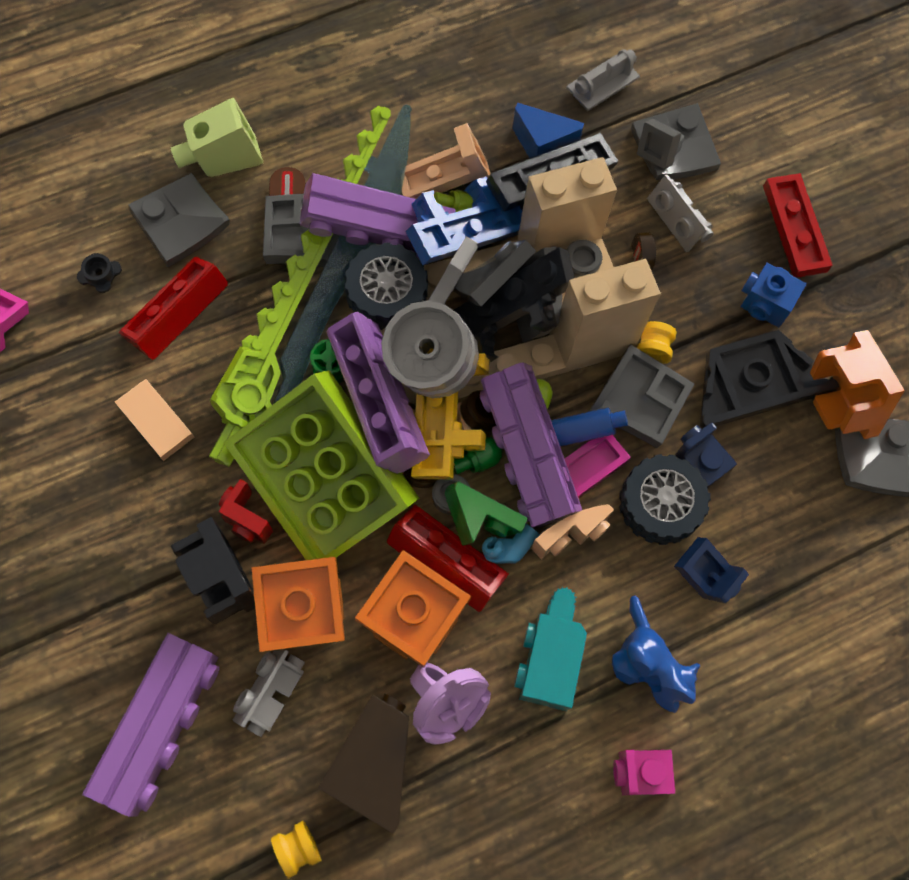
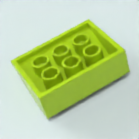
(318, 469)

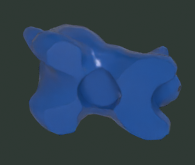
(648, 660)

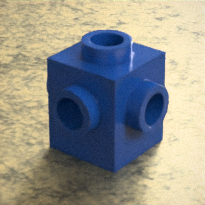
(771, 294)

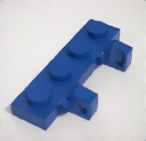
(441, 233)

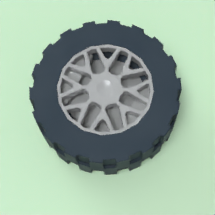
(384, 282)
(664, 499)

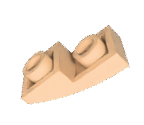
(581, 525)

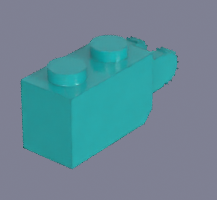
(553, 655)

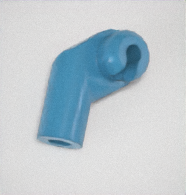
(509, 550)

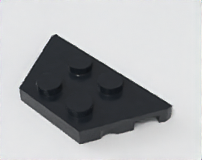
(757, 378)

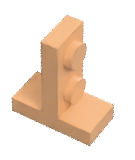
(447, 168)

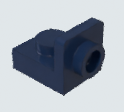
(705, 453)

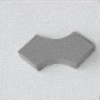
(454, 271)

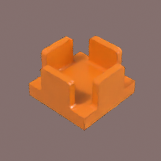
(866, 387)
(298, 604)
(413, 609)

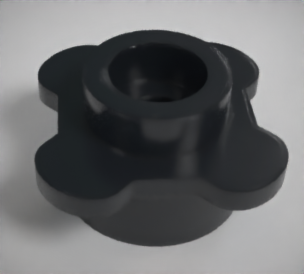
(95, 263)

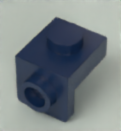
(710, 572)

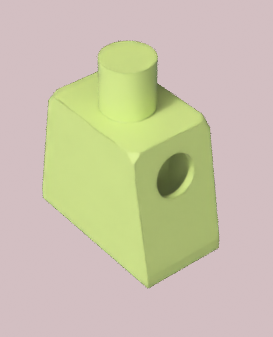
(219, 141)

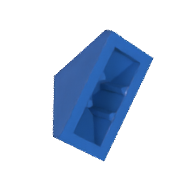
(544, 131)

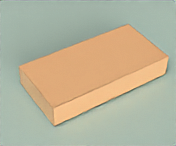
(154, 419)

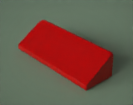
(174, 307)
(443, 553)

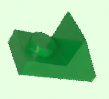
(473, 508)

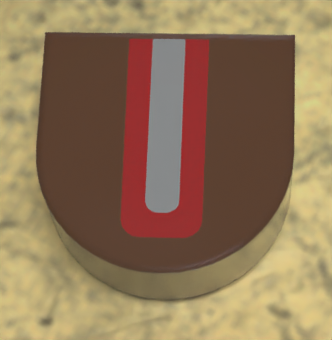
(286, 182)

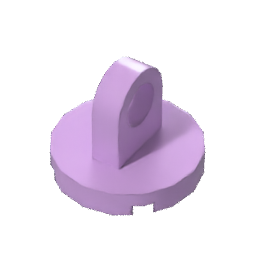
(448, 701)

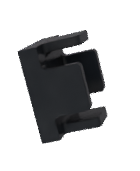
(214, 572)

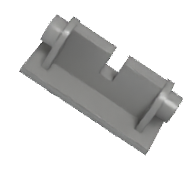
(605, 79)
(678, 215)
(257, 704)

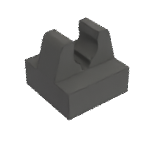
(659, 143)

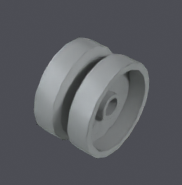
(413, 334)

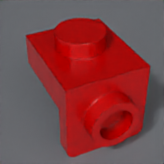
(244, 522)

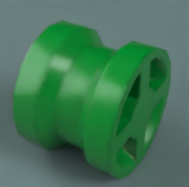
(322, 355)

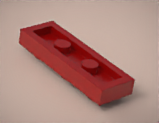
(797, 225)

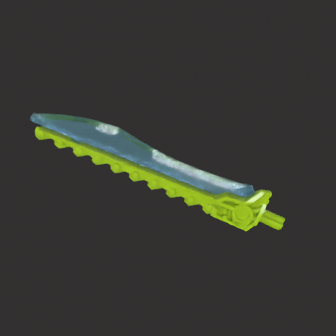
(254, 369)

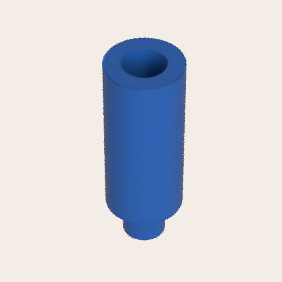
(588, 425)

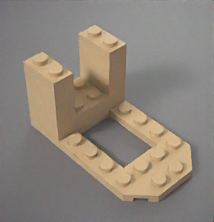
(598, 310)

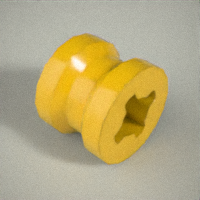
(657, 341)
(295, 849)

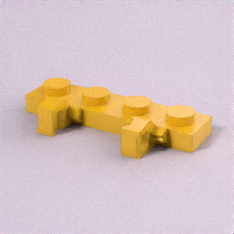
(443, 433)

